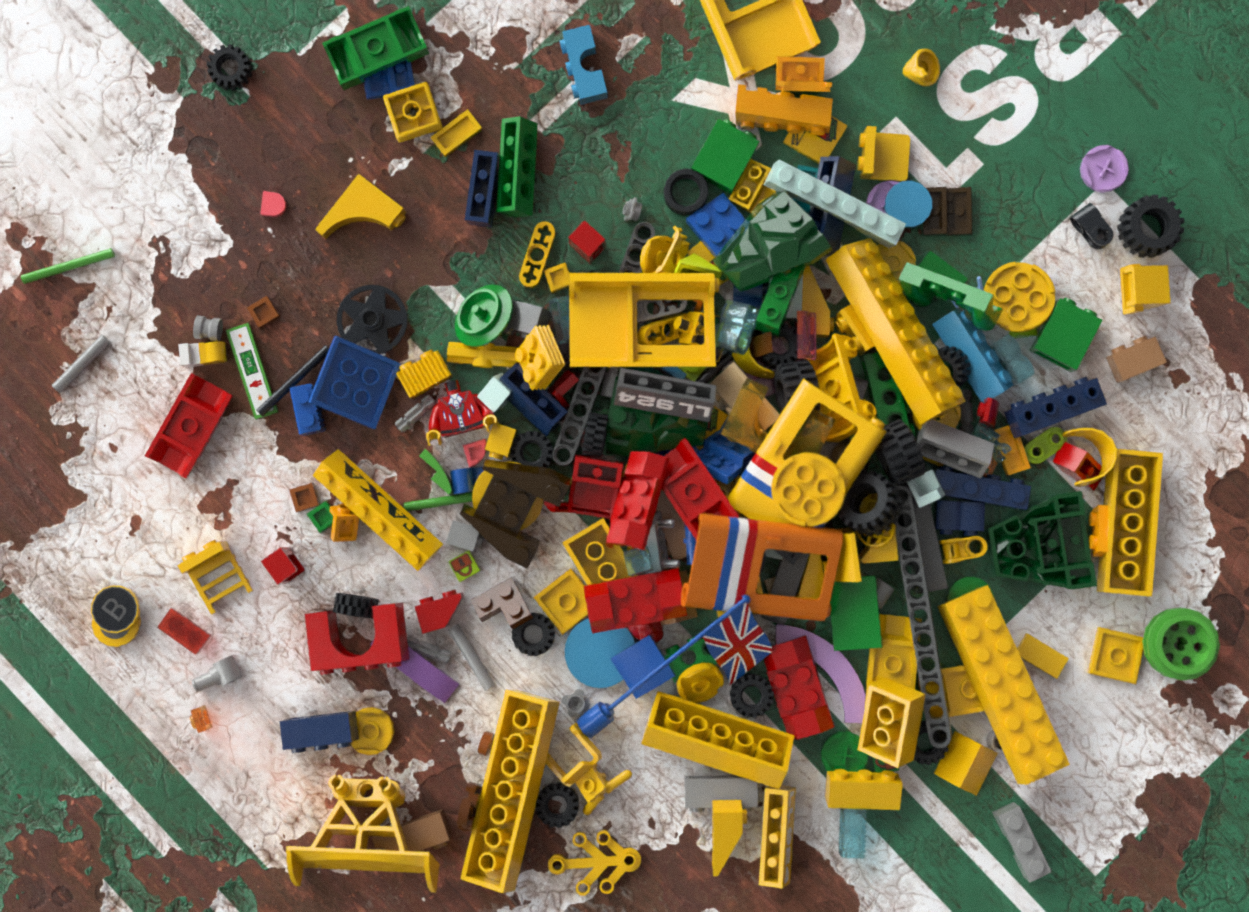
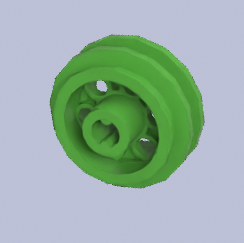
(1160, 639)

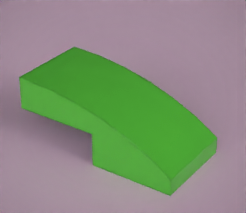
(440, 477)

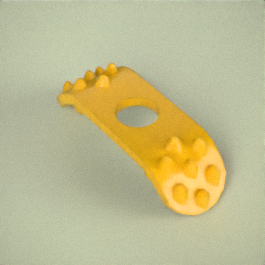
(679, 246)

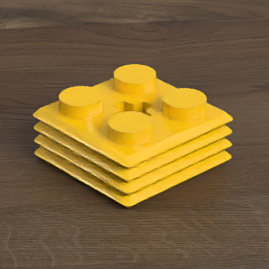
(399, 105)
(539, 357)

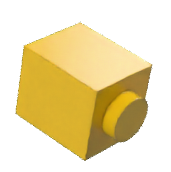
(500, 441)

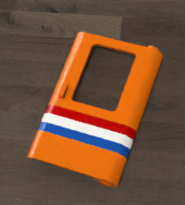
(730, 562)

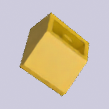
(849, 323)

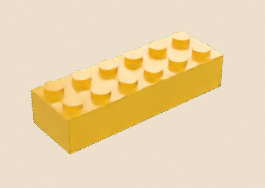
(1133, 513)
(718, 740)

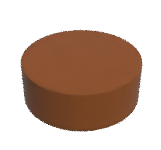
(486, 743)

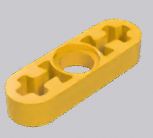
(526, 269)
(658, 328)

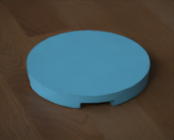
(590, 654)

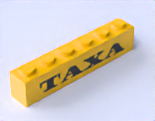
(377, 509)

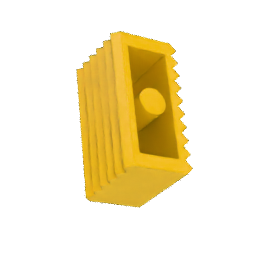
(424, 373)

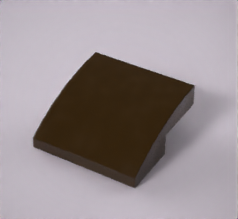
(950, 212)

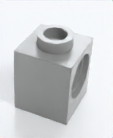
(464, 536)

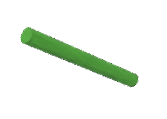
(67, 266)

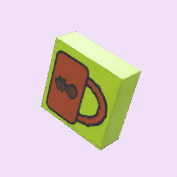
(464, 566)

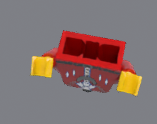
(458, 414)

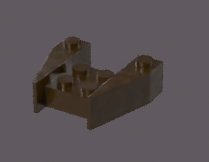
(508, 504)

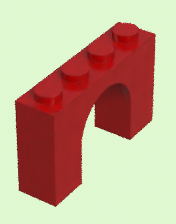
(328, 653)

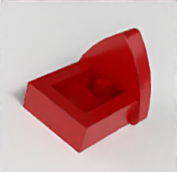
(561, 386)

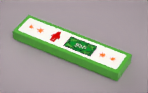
(251, 368)

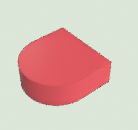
(272, 204)

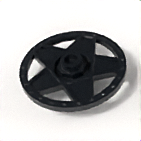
(372, 318)

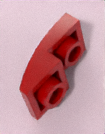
(988, 412)

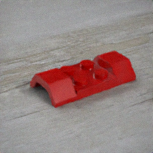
(189, 425)
(693, 488)
(637, 500)
(634, 601)
(798, 688)

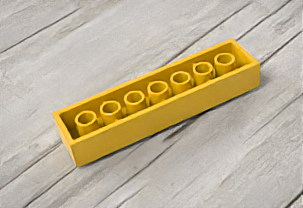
(895, 330)
(1003, 685)
(510, 791)

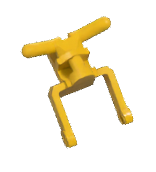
(585, 774)

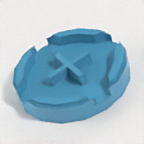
(908, 203)

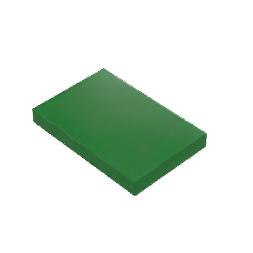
(856, 615)

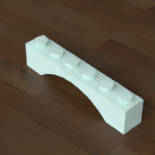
(812, 191)

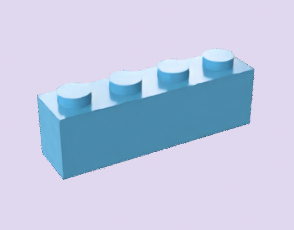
(987, 374)

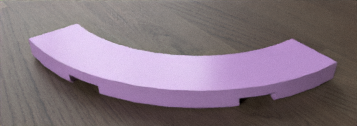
(836, 667)

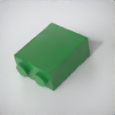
(725, 155)
(1066, 334)

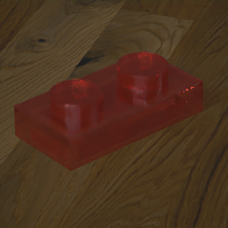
(184, 631)

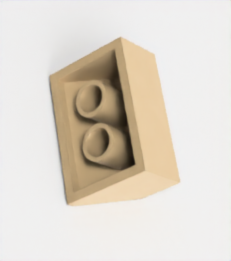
(728, 387)

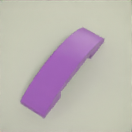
(428, 675)

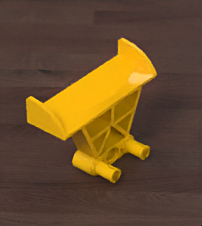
(351, 792)

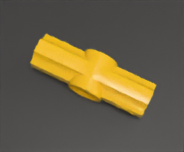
(481, 357)

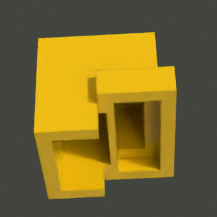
(1144, 287)

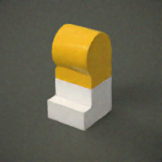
(202, 353)

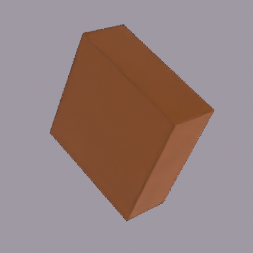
(263, 312)
(304, 497)

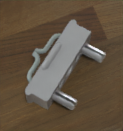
(657, 544)

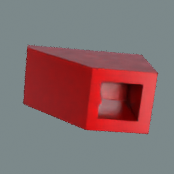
(437, 613)

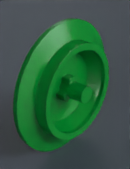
(483, 315)

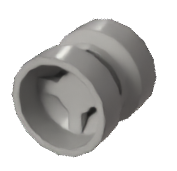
(208, 328)

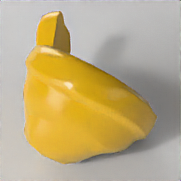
(923, 68)

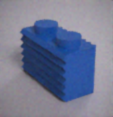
(307, 415)

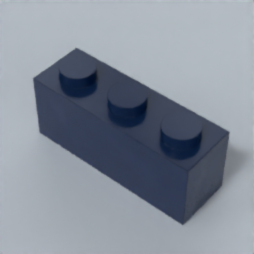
(483, 189)
(535, 405)
(319, 731)

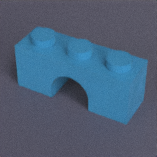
(588, 85)

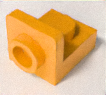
(344, 524)

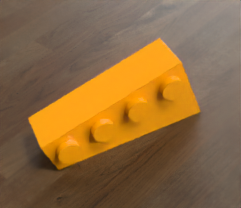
(782, 111)

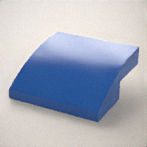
(389, 80)
(724, 458)
(639, 661)

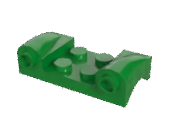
(375, 47)
(922, 285)

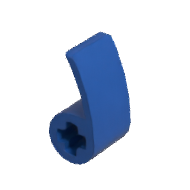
(464, 479)

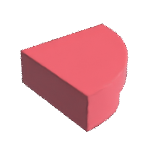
(475, 452)

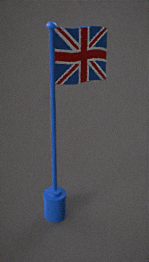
(733, 642)

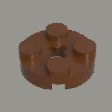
(469, 807)

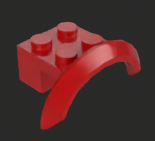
(592, 487)

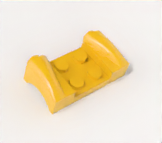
(837, 380)

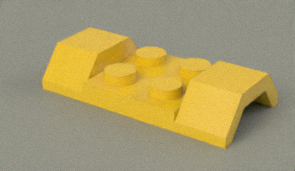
(897, 656)
(959, 693)

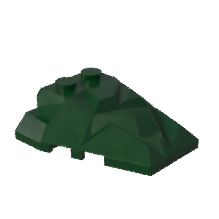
(771, 242)
(646, 430)
(1046, 544)

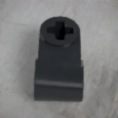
(1091, 224)

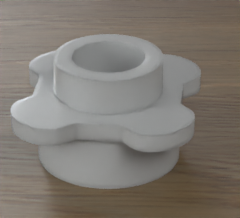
(632, 209)
(574, 709)

